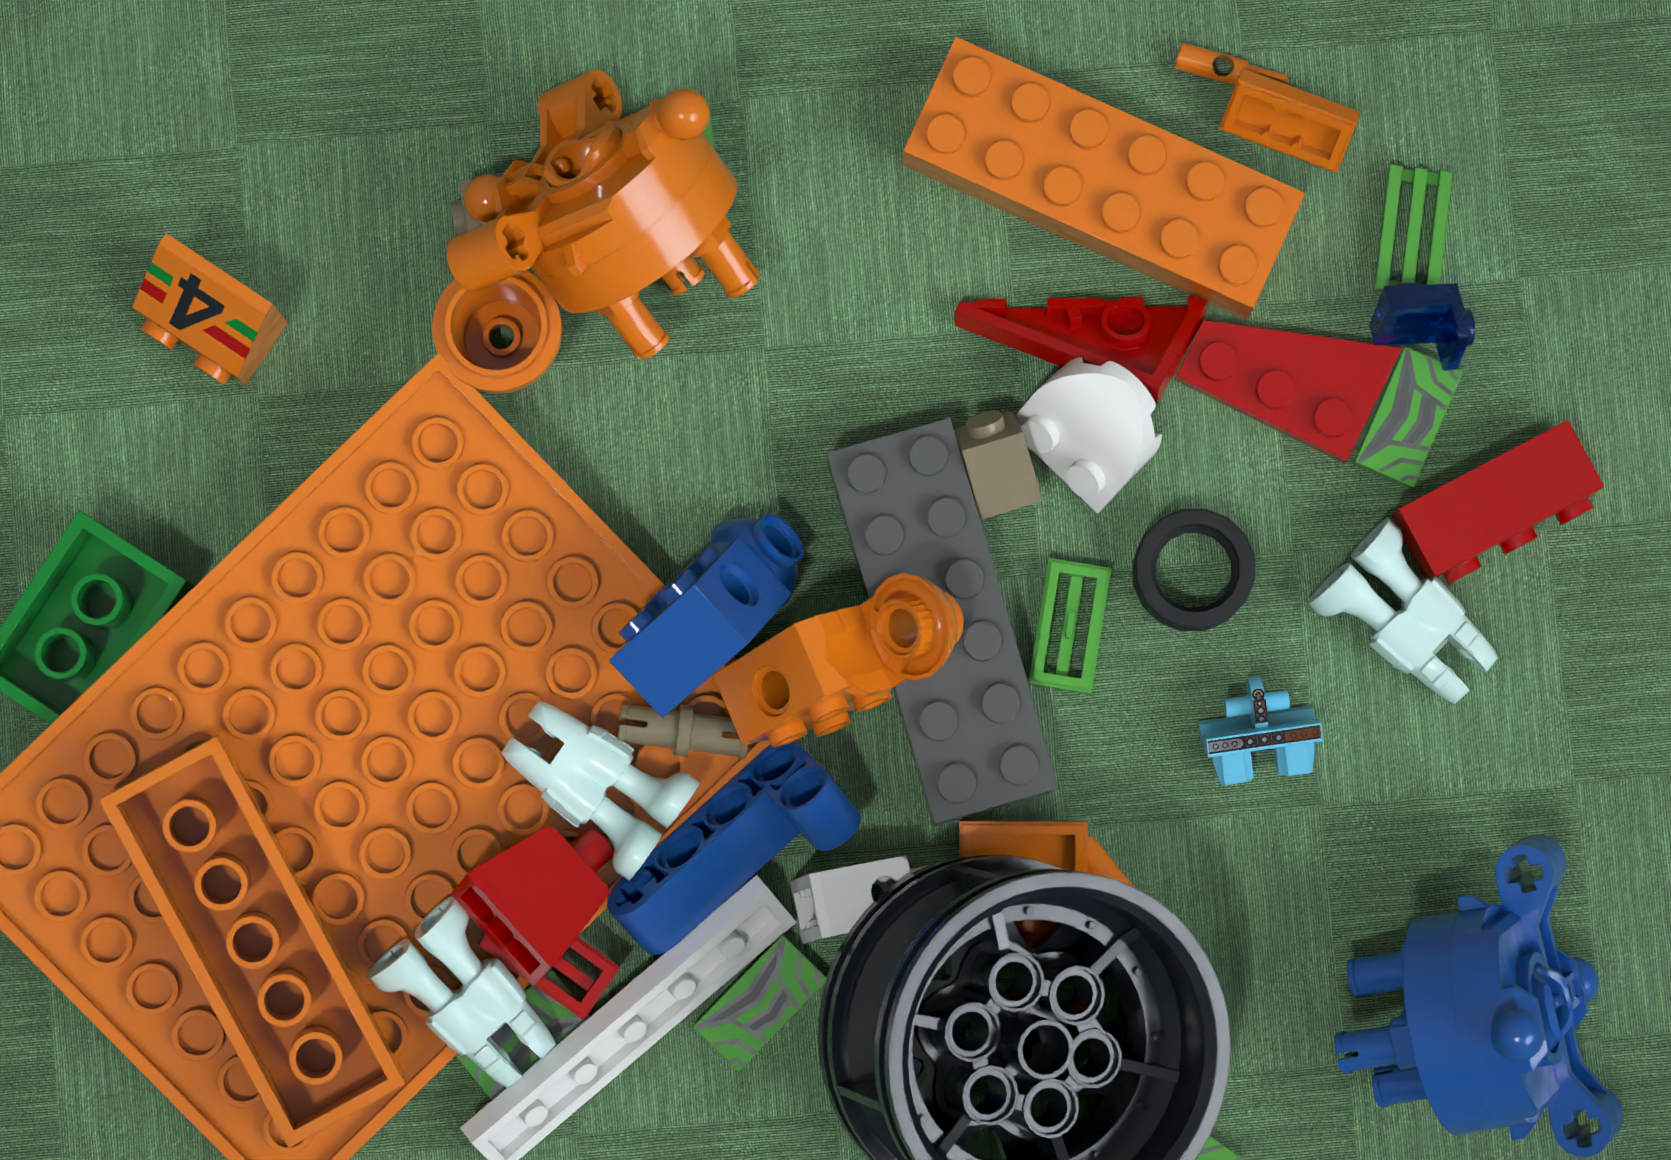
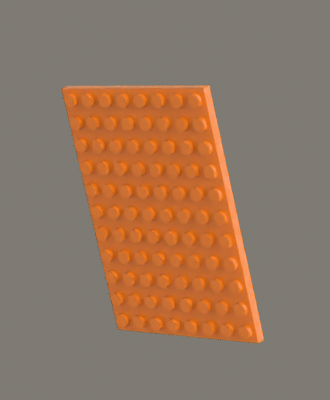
(365, 685)

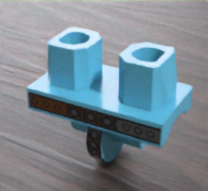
(1257, 724)

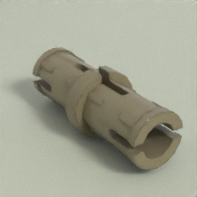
(680, 730)

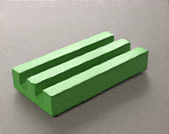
(1419, 179)
(1060, 679)

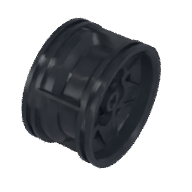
(883, 1007)

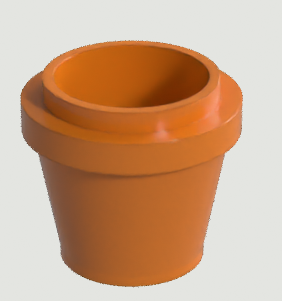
(468, 318)

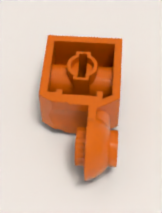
(840, 662)

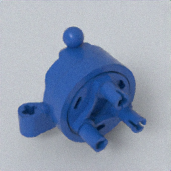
(1488, 1014)

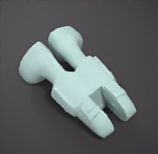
(1422, 624)
(584, 770)
(474, 1011)

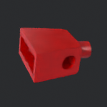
(537, 896)

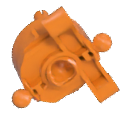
(608, 208)

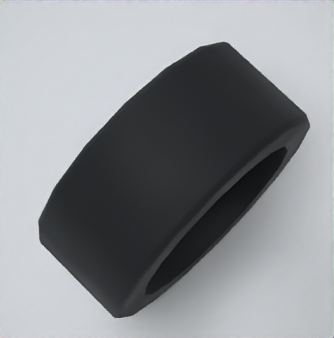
(1213, 526)

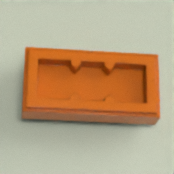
(1289, 120)

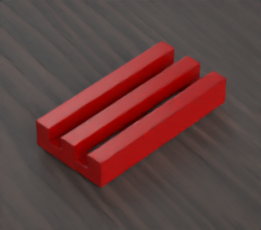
(593, 987)

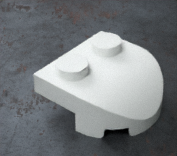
(1091, 428)

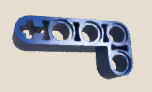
(729, 842)

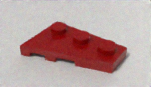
(1291, 381)

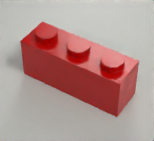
(1499, 504)

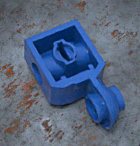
(709, 609)

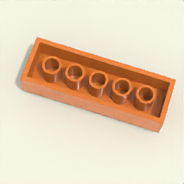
(1101, 178)
(253, 940)

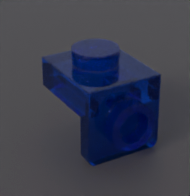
(1424, 315)

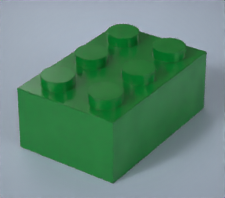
(81, 616)

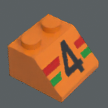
(207, 312)

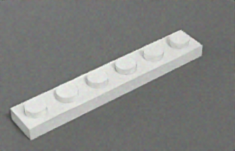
(629, 1023)

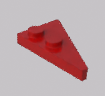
(1121, 331)

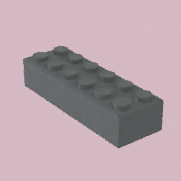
(975, 718)

